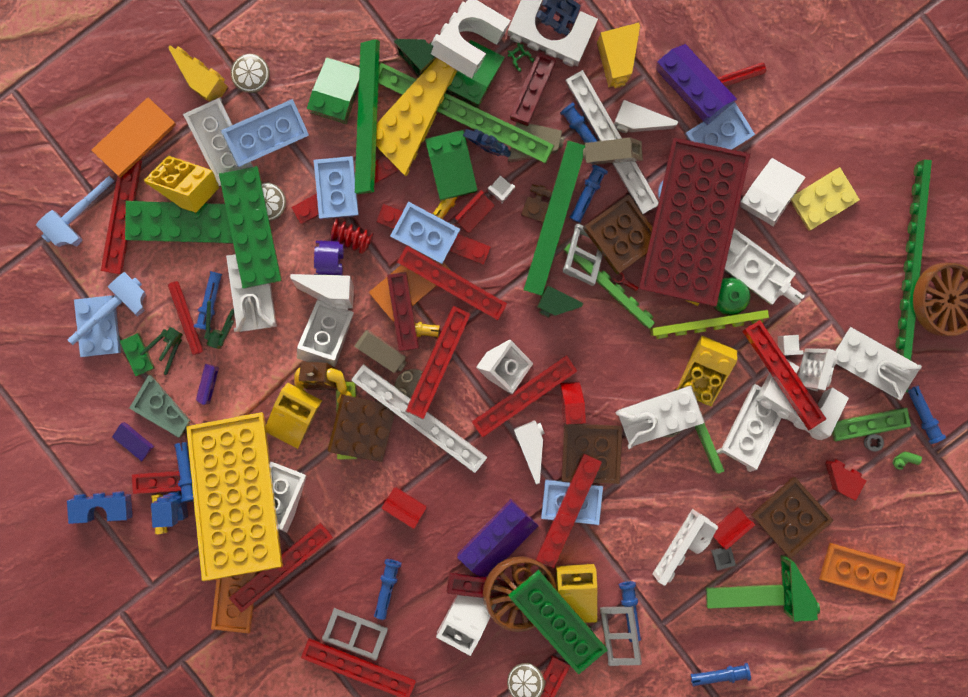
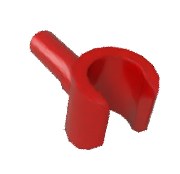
(624, 281)

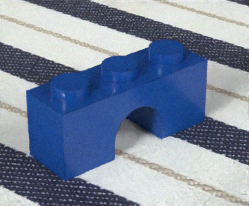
(117, 507)
(168, 510)

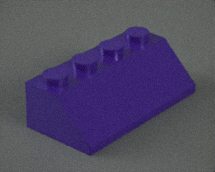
(695, 83)
(497, 539)

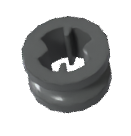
(873, 448)

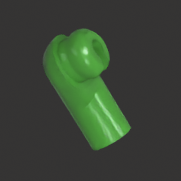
(905, 457)

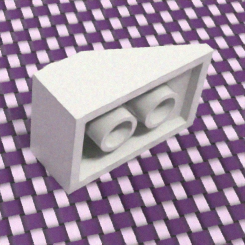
(772, 192)
(330, 289)
(324, 334)
(287, 492)

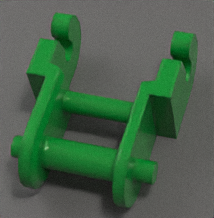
(511, 54)

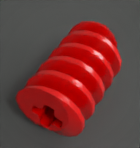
(350, 236)

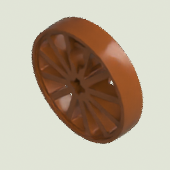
(944, 300)
(516, 570)

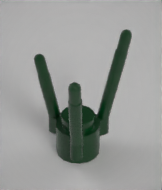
(217, 337)
(172, 338)

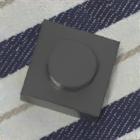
(723, 558)

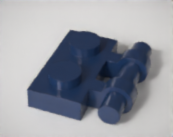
(565, 9)
(487, 143)

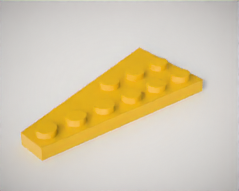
(411, 117)

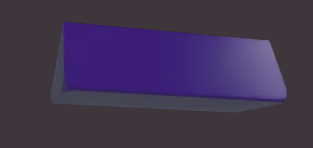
(207, 384)
(132, 441)

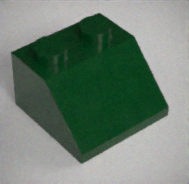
(415, 53)
(555, 303)

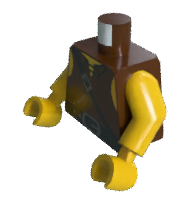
(320, 377)

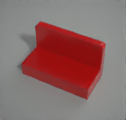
(474, 212)
(404, 507)
(732, 528)

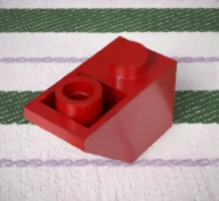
(845, 481)

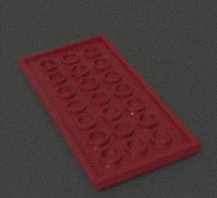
(694, 221)

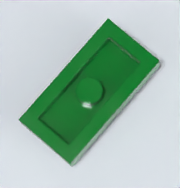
(133, 347)

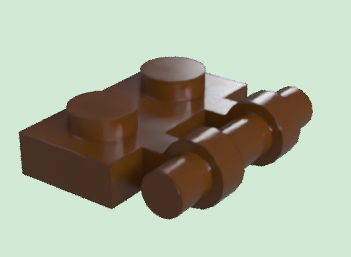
(535, 208)

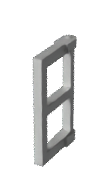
(573, 249)
(336, 612)
(633, 635)

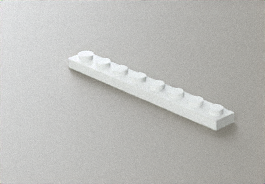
(606, 130)
(429, 426)

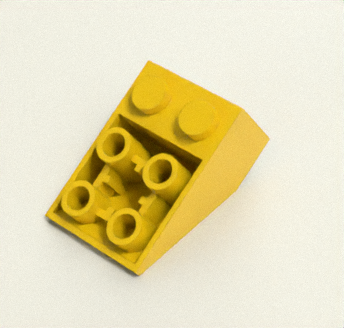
(204, 82)
(183, 183)
(708, 369)
(292, 415)
(579, 588)

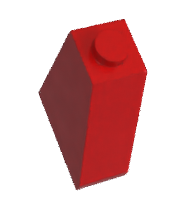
(572, 403)

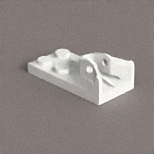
(206, 126)
(251, 305)
(876, 363)
(817, 368)
(660, 416)
(751, 432)
(689, 538)

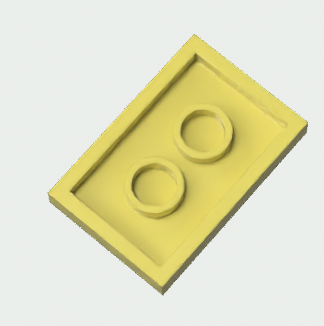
(824, 199)

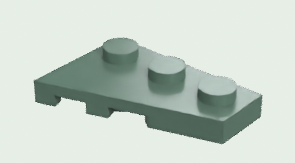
(159, 408)

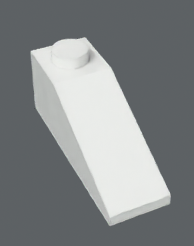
(637, 119)
(531, 443)

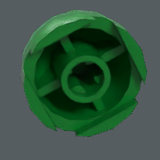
(733, 297)

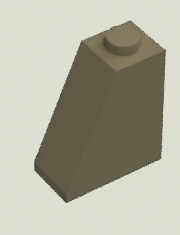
(548, 134)
(613, 151)
(381, 351)

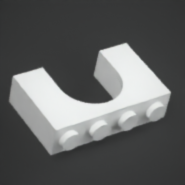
(471, 17)
(568, 49)
(830, 403)

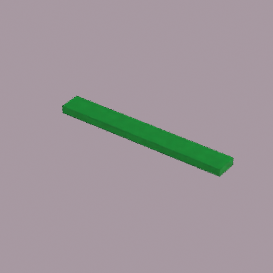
(367, 117)
(554, 218)

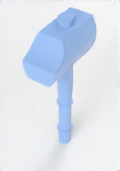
(57, 227)
(125, 291)

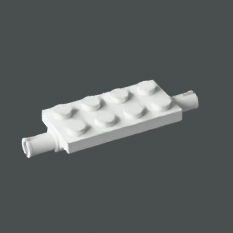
(760, 270)

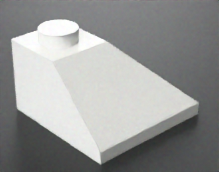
(505, 366)

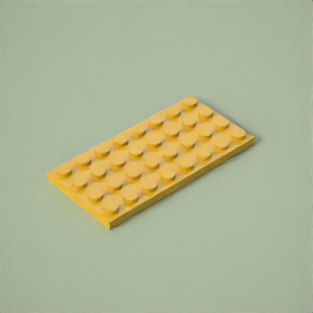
(233, 497)

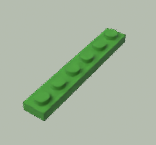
(615, 291)

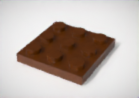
(620, 234)
(361, 428)
(597, 441)
(792, 517)

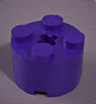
(328, 258)

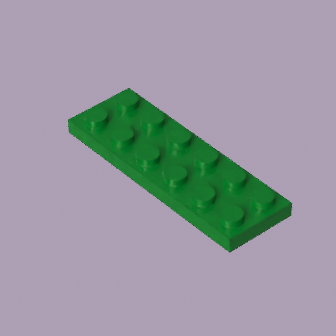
(174, 224)
(250, 227)
(558, 622)

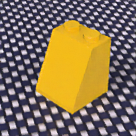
(618, 52)

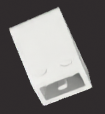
(464, 623)

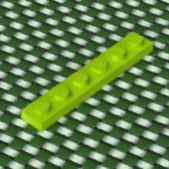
(716, 323)

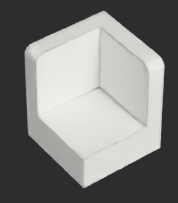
(501, 189)
(789, 345)

